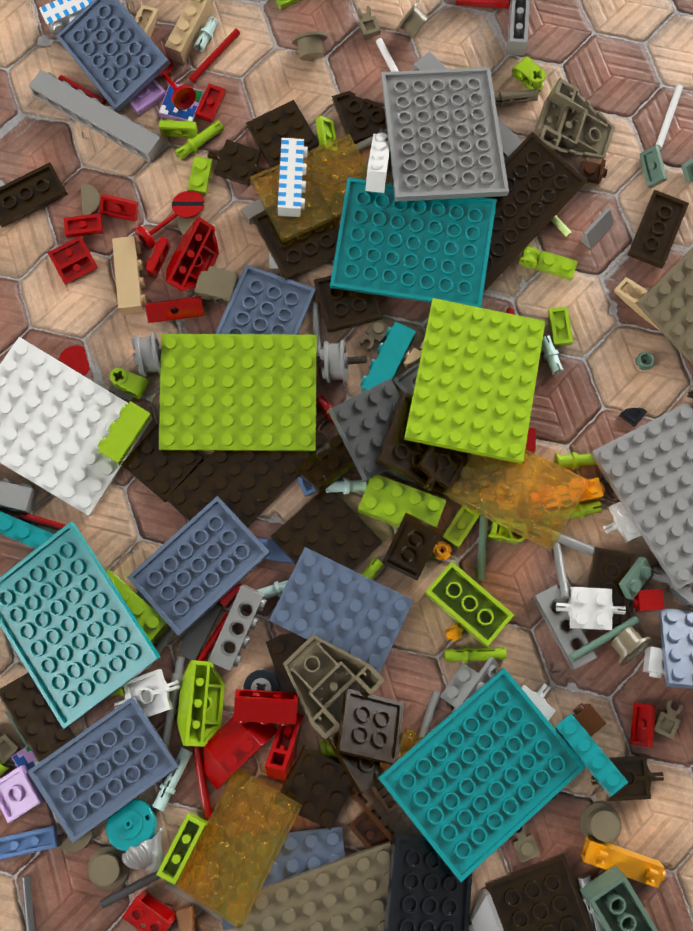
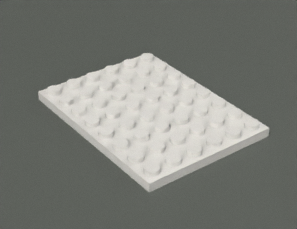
(54, 426)

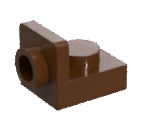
(593, 171)

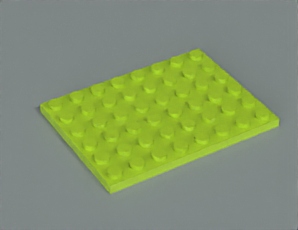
(476, 381)
(238, 392)

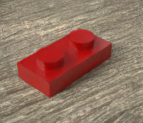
(210, 103)
(118, 207)
(83, 225)
(158, 257)
(643, 724)

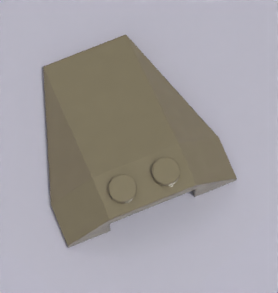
(572, 124)
(322, 675)

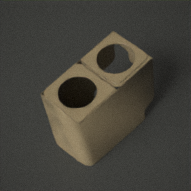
(216, 285)

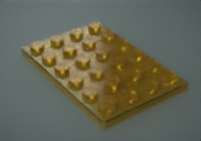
(325, 187)
(524, 497)
(239, 846)

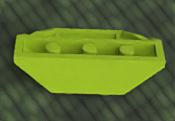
(200, 703)

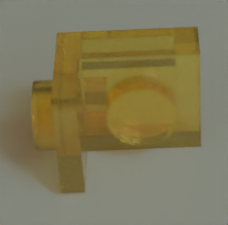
(408, 740)

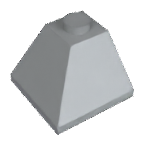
(484, 914)

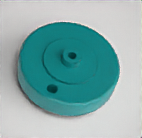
(131, 825)

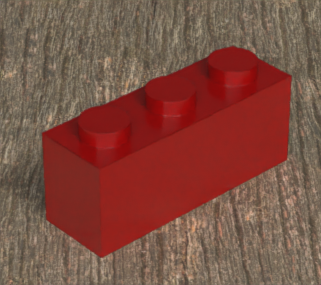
(265, 707)

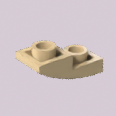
(412, 357)

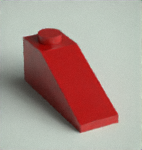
(283, 750)

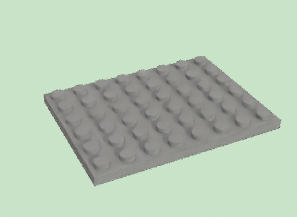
(443, 134)
(654, 483)

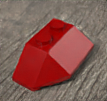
(193, 254)
(233, 748)

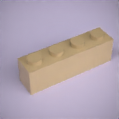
(187, 29)
(128, 275)

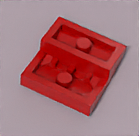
(72, 260)

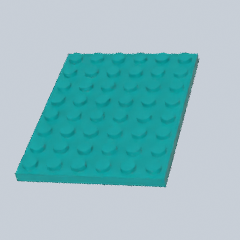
(413, 246)
(71, 626)
(481, 774)

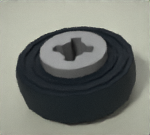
(265, 679)

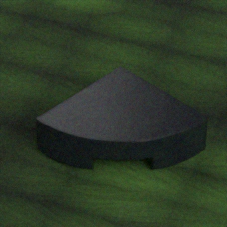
(633, 415)

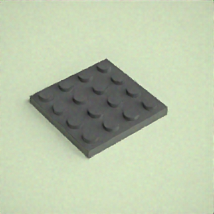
(364, 424)

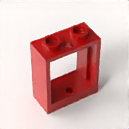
(150, 911)

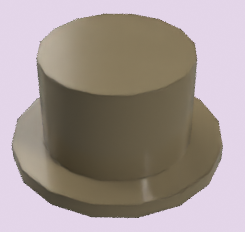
(413, 20)
(310, 45)
(629, 645)
(600, 822)
(107, 868)

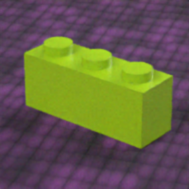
(124, 432)
(182, 848)

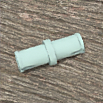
(206, 34)
(551, 355)
(347, 486)

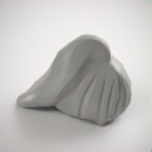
(146, 855)

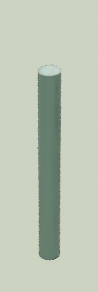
(482, 548)
(603, 639)

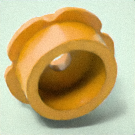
(439, 555)
(453, 632)

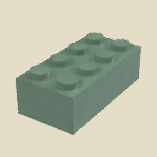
(616, 903)

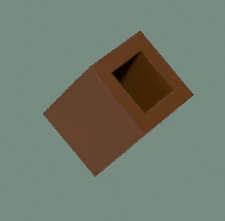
(588, 718)

